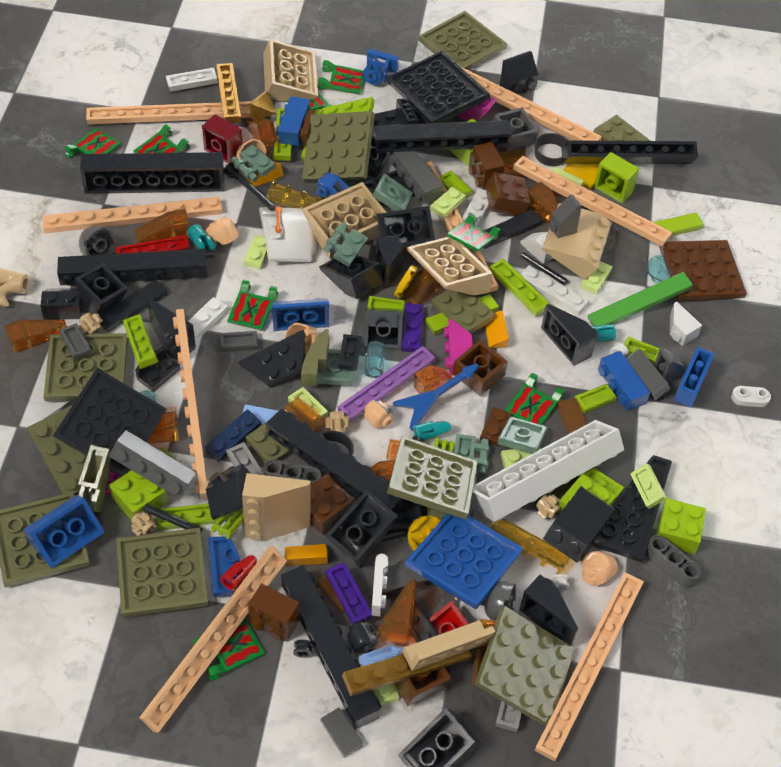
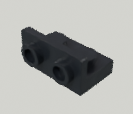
(157, 373)

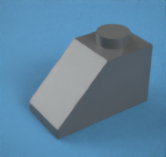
(566, 217)
(669, 365)

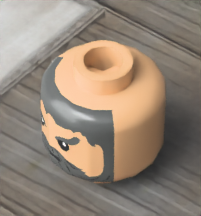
(378, 414)

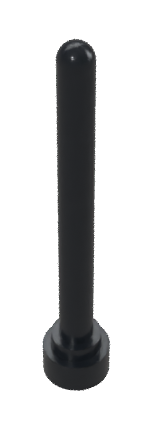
(232, 172)

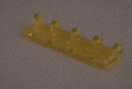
(289, 197)
(532, 544)

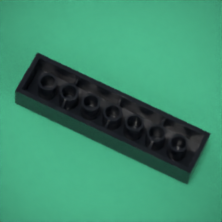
(152, 172)

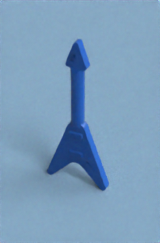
(423, 402)

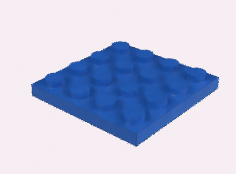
(464, 558)

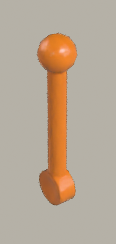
(278, 210)

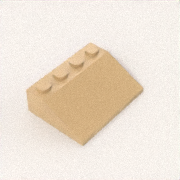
(289, 71)
(352, 206)
(583, 249)
(453, 266)
(275, 506)

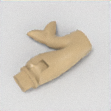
(12, 283)

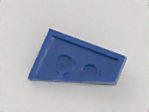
(222, 557)

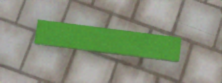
(641, 300)

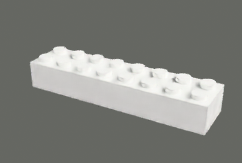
(546, 470)

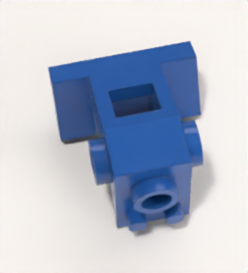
(377, 71)
(326, 184)

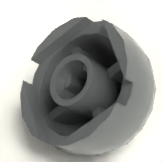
(96, 241)
(501, 595)

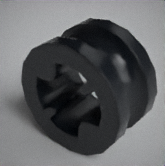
(303, 648)

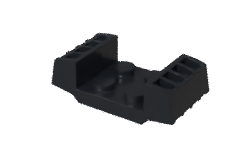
(401, 115)

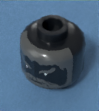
(362, 637)

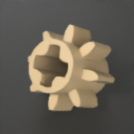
(90, 323)
(337, 421)
(548, 507)
(143, 523)

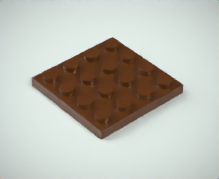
(707, 266)

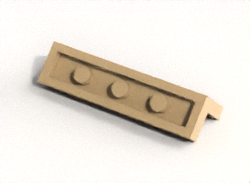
(447, 644)

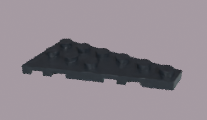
(632, 522)

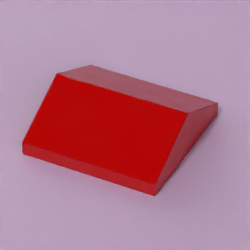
(448, 619)

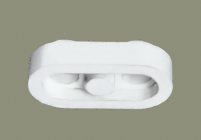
(751, 396)

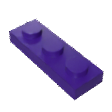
(412, 327)
(348, 593)

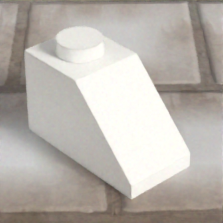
(534, 245)
(683, 325)

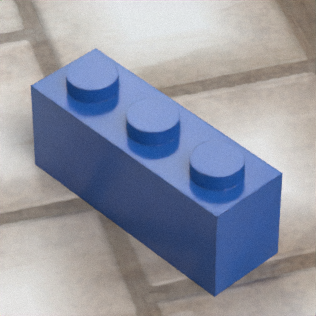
(292, 120)
(694, 377)
(623, 381)

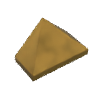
(261, 106)

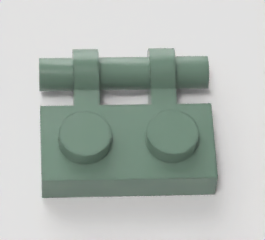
(258, 162)
(349, 248)
(466, 446)

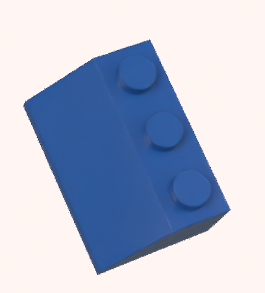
(308, 312)
(64, 531)

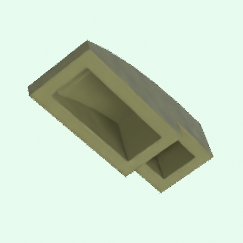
(315, 359)
(95, 477)

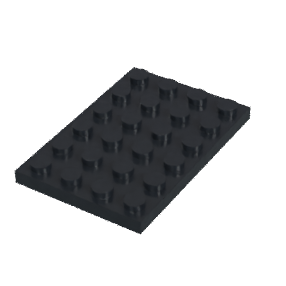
(438, 88)

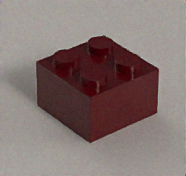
(222, 137)

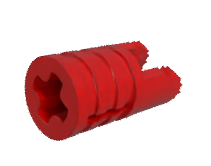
(241, 571)

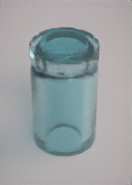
(375, 359)

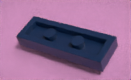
(232, 435)

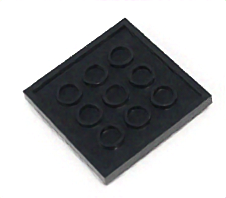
(104, 413)

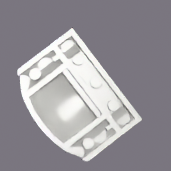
(296, 239)

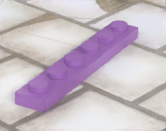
(387, 383)

